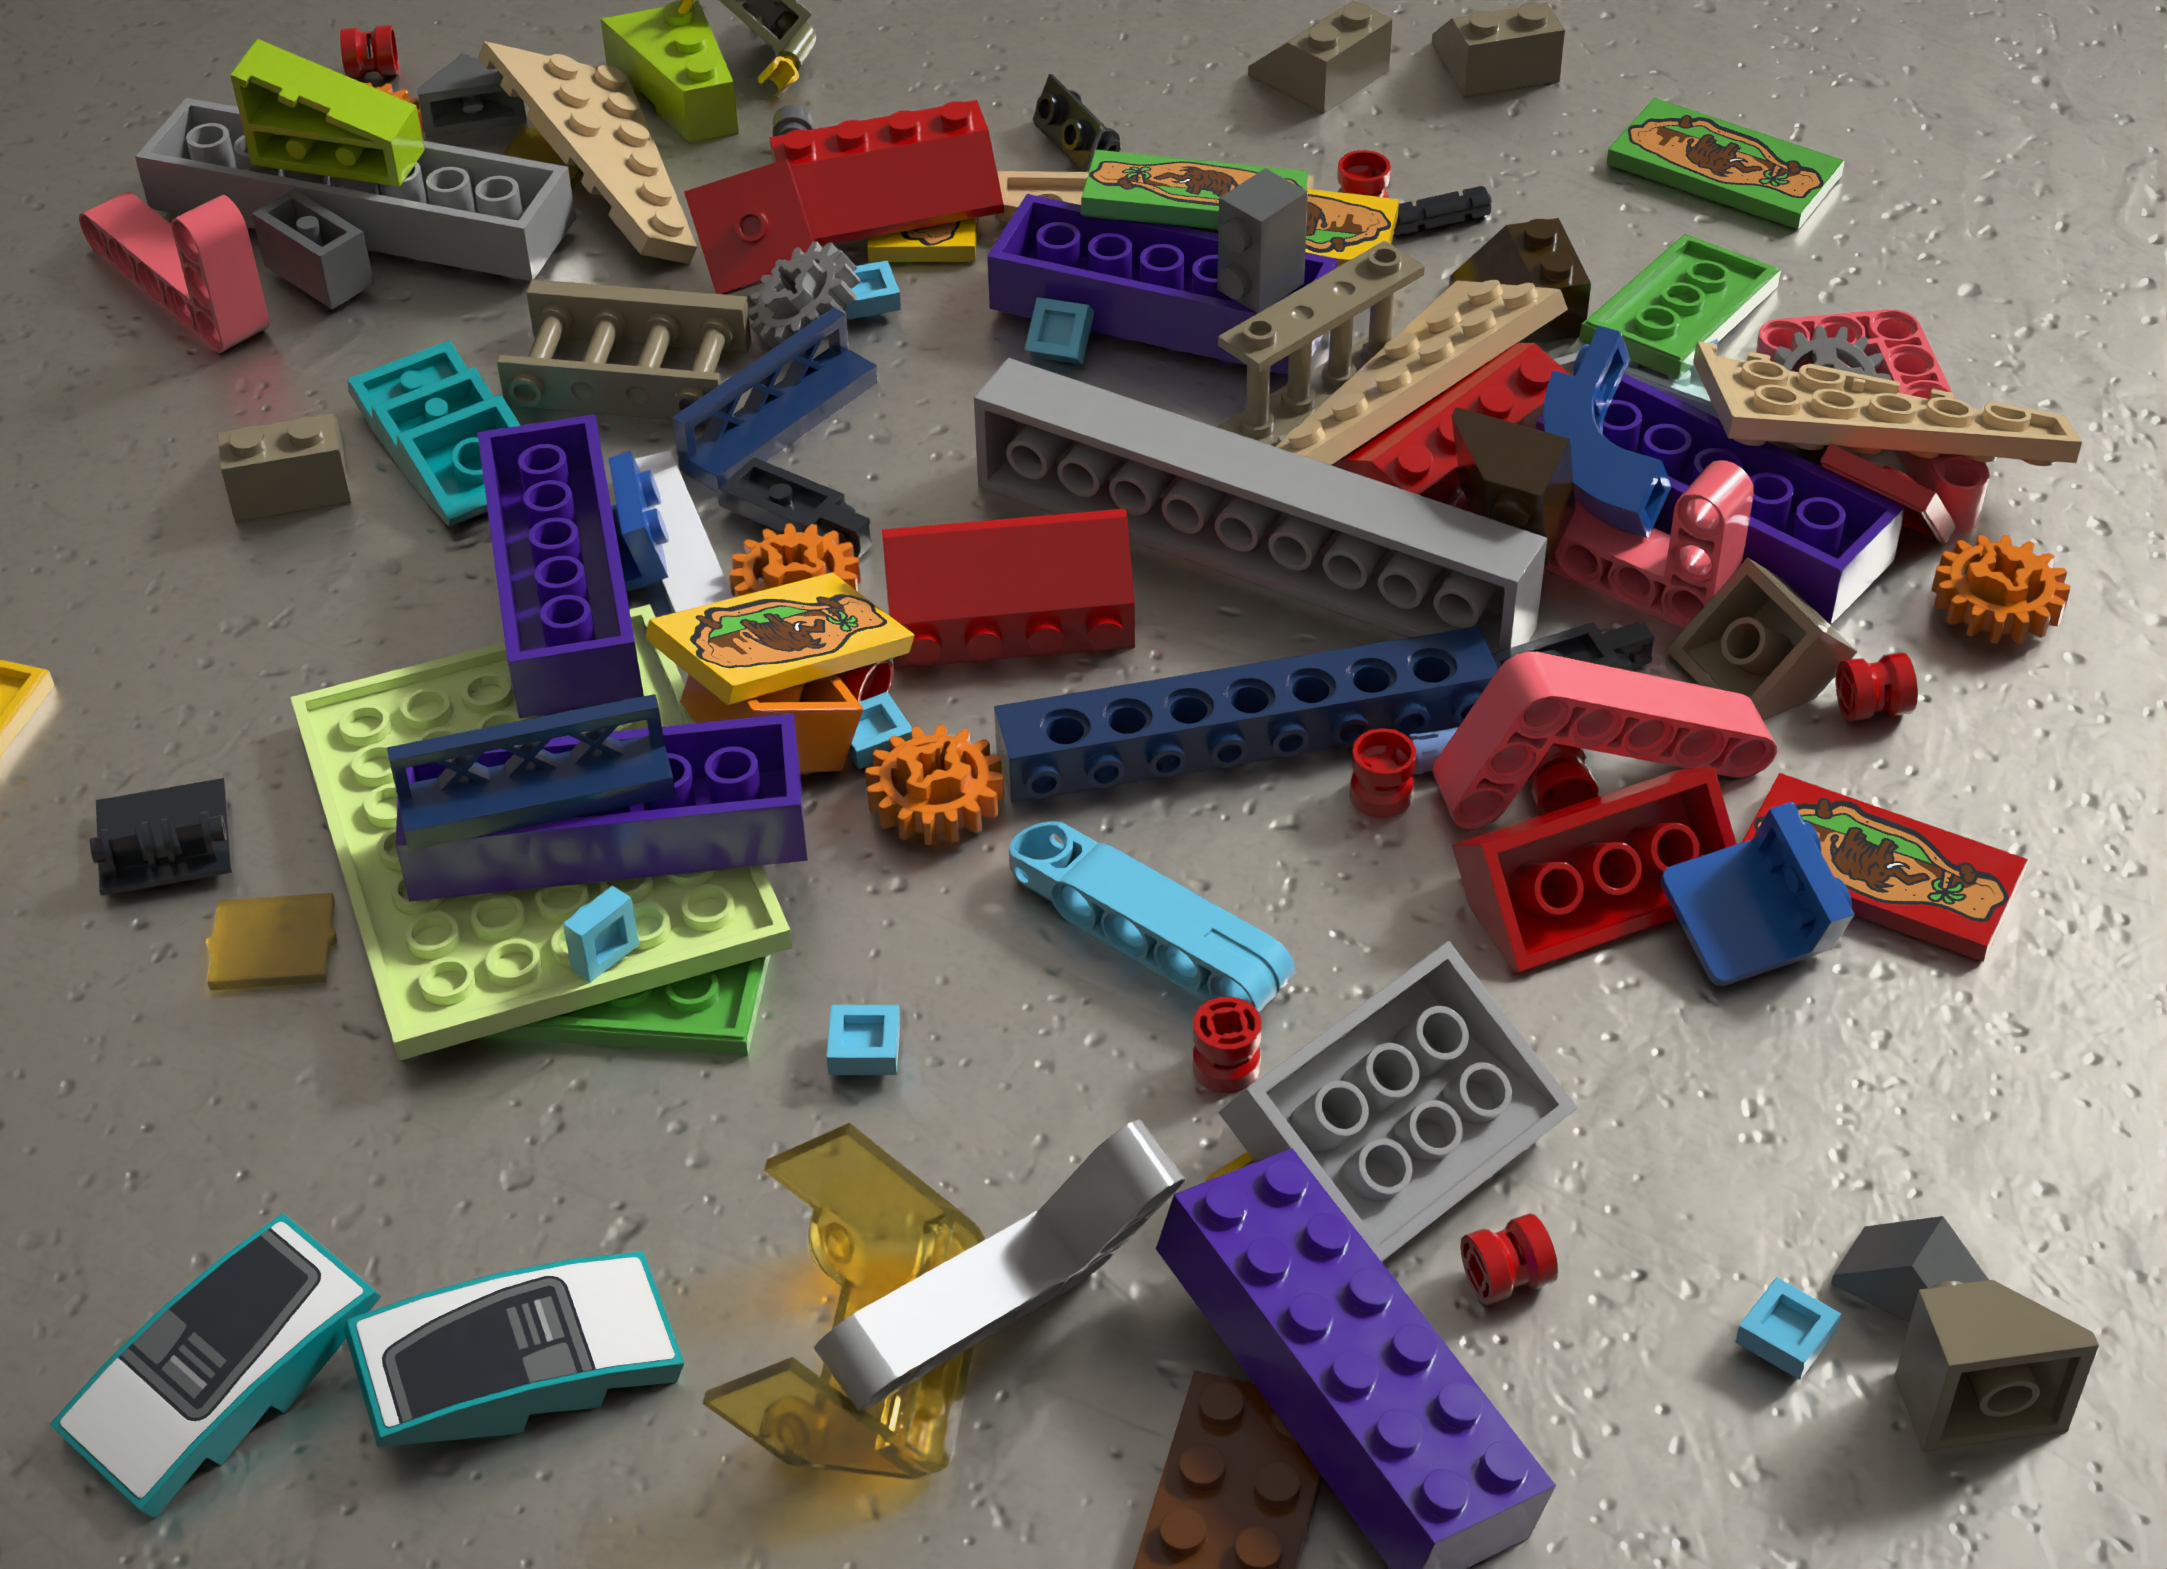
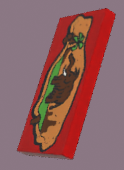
(1905, 869)

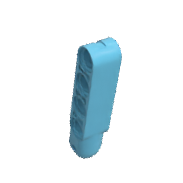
(1150, 916)

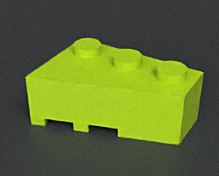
(676, 67)
(321, 120)

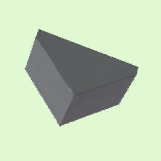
(467, 99)
(1900, 1258)

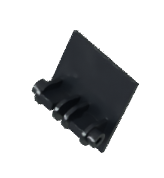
(162, 837)

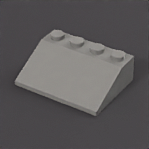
(1405, 1101)

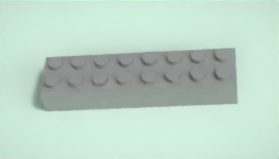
(450, 210)

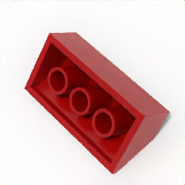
(893, 172)
(1420, 447)
(1011, 587)
(1590, 866)

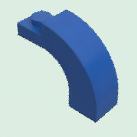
(1607, 480)

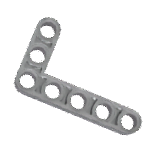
(1005, 1274)

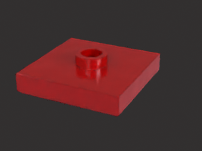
(749, 224)
(1923, 507)

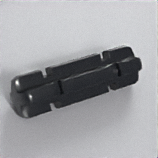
(1443, 210)

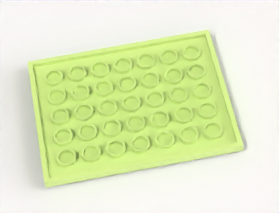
(502, 957)

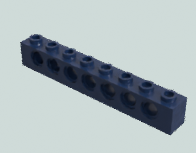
(1239, 713)

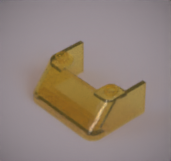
(871, 1235)

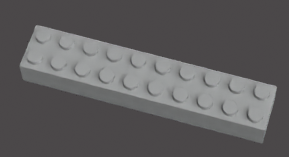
(1257, 509)

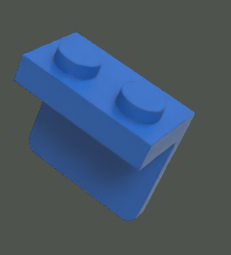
(638, 523)
(1760, 900)

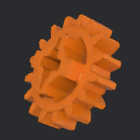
(791, 559)
(2000, 589)
(935, 784)

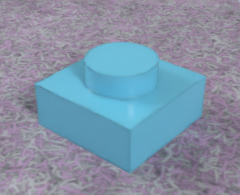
(875, 293)
(1059, 330)
(877, 724)
(601, 933)
(863, 1040)
(1788, 1328)

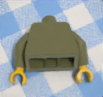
(782, 27)

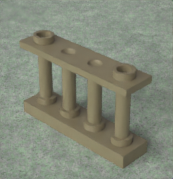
(626, 317)
(1303, 317)

